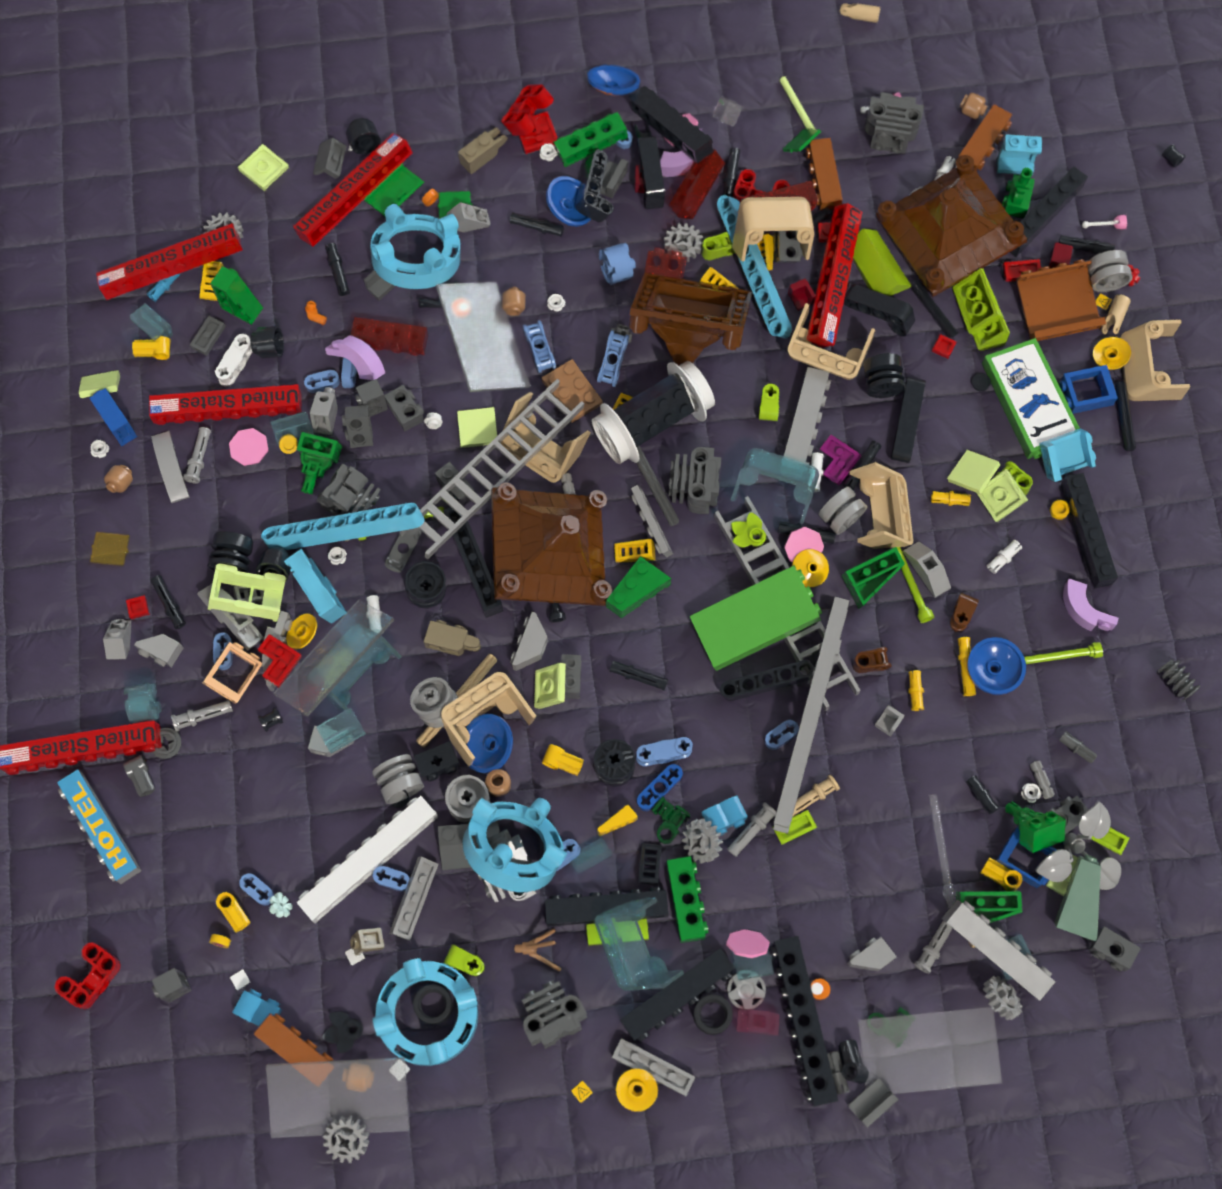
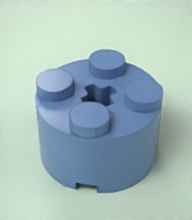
(617, 263)

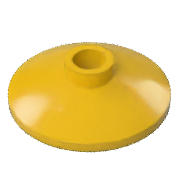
(1112, 346)
(805, 559)
(301, 631)
(637, 1100)

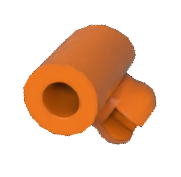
(312, 313)

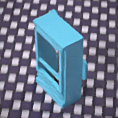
(316, 586)

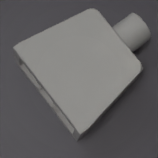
(324, 411)

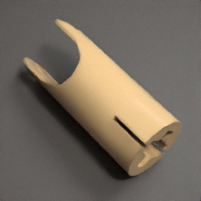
(861, 12)
(1116, 313)

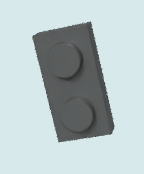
(207, 335)

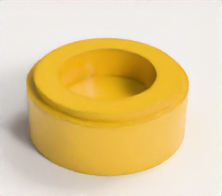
(288, 443)
(1059, 509)
(220, 941)

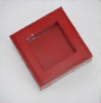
(944, 346)
(137, 607)

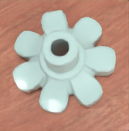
(280, 905)

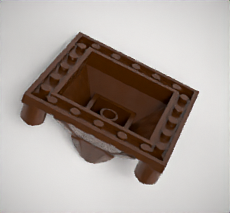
(950, 227)
(689, 314)
(548, 546)

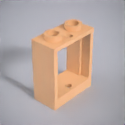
(221, 689)

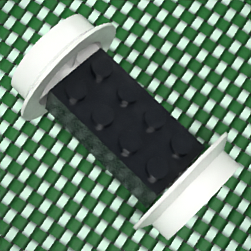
(653, 411)

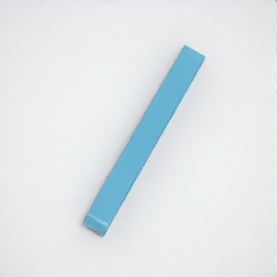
(728, 210)
(344, 527)

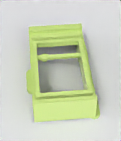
(270, 583)

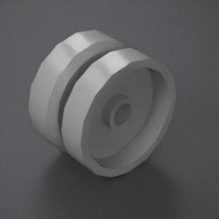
(1109, 271)
(842, 510)
(430, 698)
(459, 790)

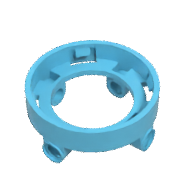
(436, 267)
(495, 864)
(438, 1052)

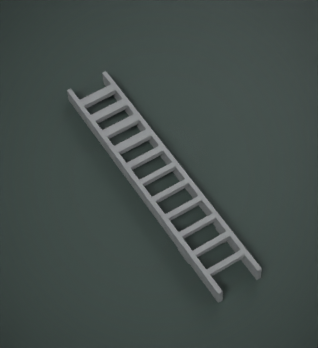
(470, 468)
(780, 562)
(828, 655)

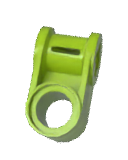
(720, 244)
(769, 405)
(1019, 476)
(460, 960)

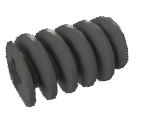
(1180, 680)

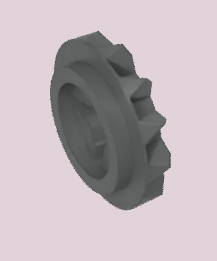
(174, 746)

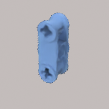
(536, 336)
(617, 348)
(664, 751)

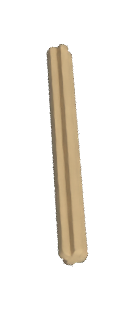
(471, 682)

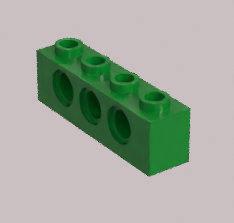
(586, 147)
(687, 931)

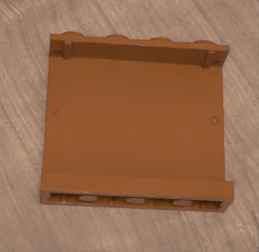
(1058, 301)

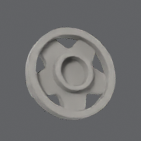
(746, 991)

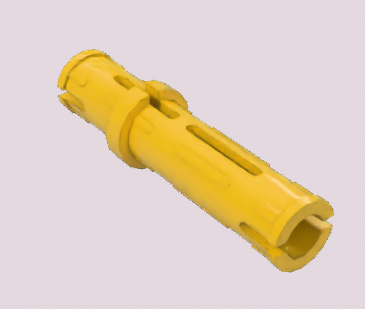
(964, 651)

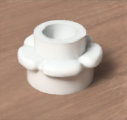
(548, 148)
(556, 298)
(433, 420)
(99, 444)
(337, 551)
(1031, 787)

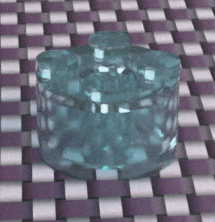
(142, 703)

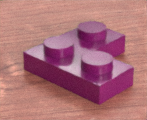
(843, 459)

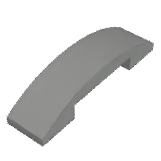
(169, 467)

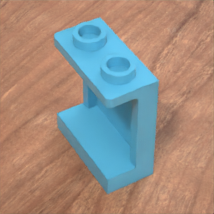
(1018, 153)
(1067, 453)

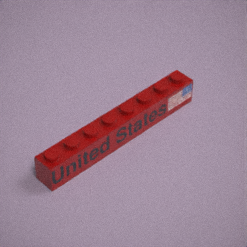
(352, 189)
(169, 261)
(834, 275)
(225, 404)
(80, 747)

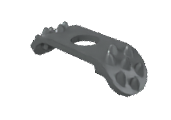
(396, 561)

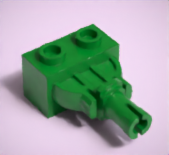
(1019, 194)
(317, 458)
(1036, 828)

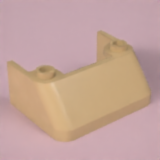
(773, 214)
(804, 352)
(1139, 372)
(552, 459)
(888, 505)
(491, 692)

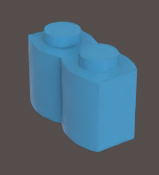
(726, 815)
(254, 1008)

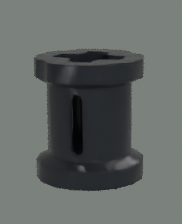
(1173, 155)
(270, 719)

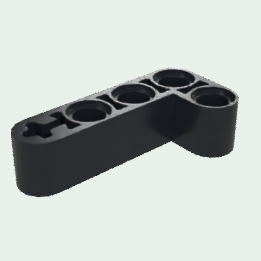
(651, 172)
(588, 198)
(881, 306)

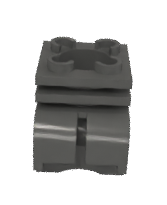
(893, 122)
(697, 480)
(346, 492)
(519, 857)
(550, 1011)

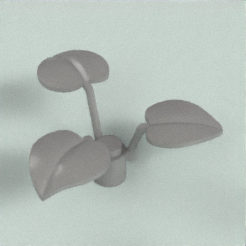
(1093, 823)

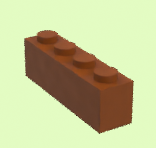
(987, 136)
(824, 173)
(287, 1041)

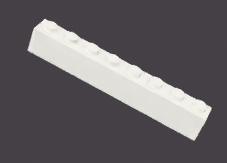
(365, 860)

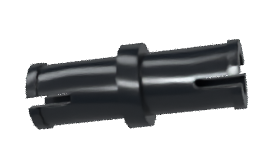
(982, 794)

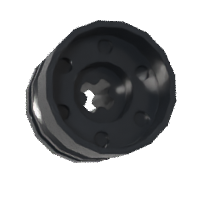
(884, 375)
(231, 550)
(425, 574)
(617, 773)

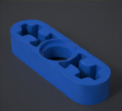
(666, 773)

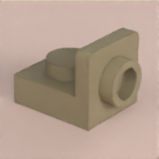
(367, 940)

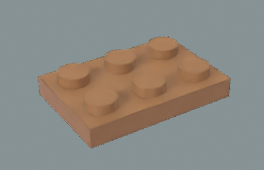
(573, 388)

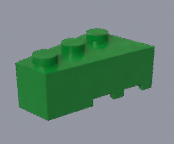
(235, 295)
(871, 575)
(636, 587)
(993, 904)

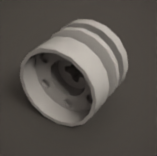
(396, 778)

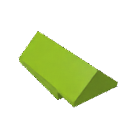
(878, 265)
(981, 311)

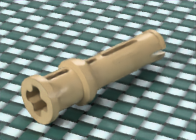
(818, 792)

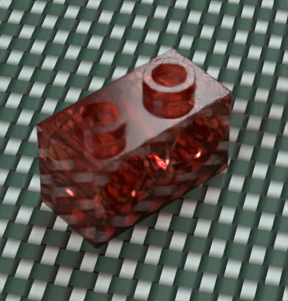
(665, 267)

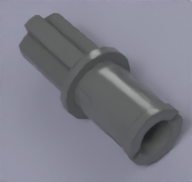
(1078, 747)
(836, 1068)

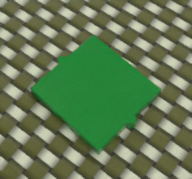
(801, 140)
(449, 200)

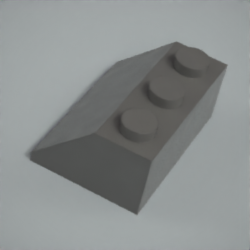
(452, 844)

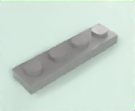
(648, 515)
(414, 898)
(661, 1070)

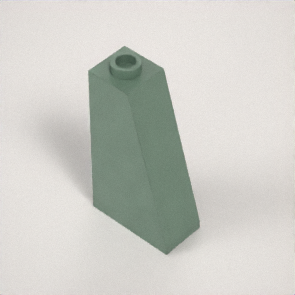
(1081, 900)

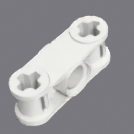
(234, 360)

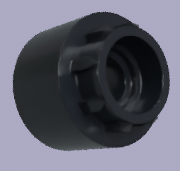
(363, 136)
(267, 342)
(273, 562)

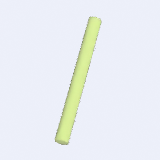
(796, 103)

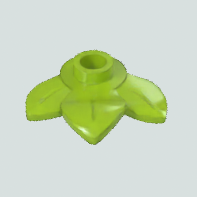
(746, 530)

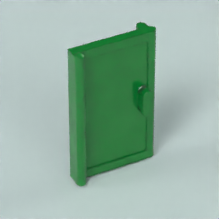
(396, 186)

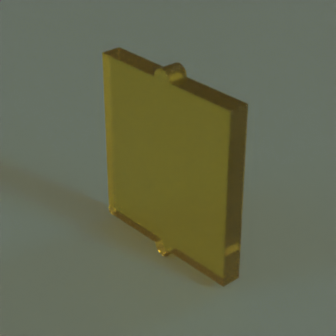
(110, 548)

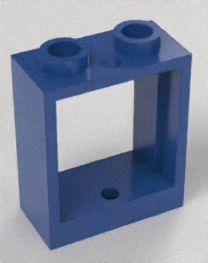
(1105, 384)
(113, 416)
(1008, 849)

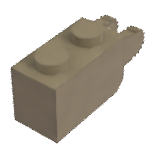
(481, 150)
(450, 639)

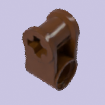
(963, 610)
(875, 660)

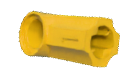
(152, 348)
(558, 759)
(999, 874)
(233, 913)

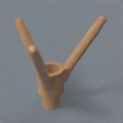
(531, 948)

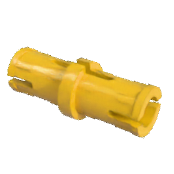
(950, 498)
(916, 690)

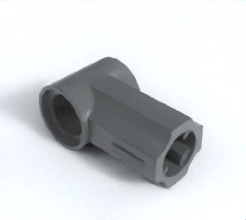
(138, 771)

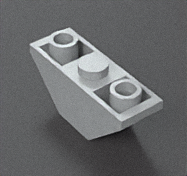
(928, 568)
(531, 643)

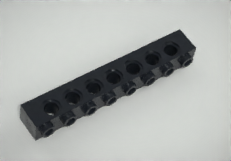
(792, 947)

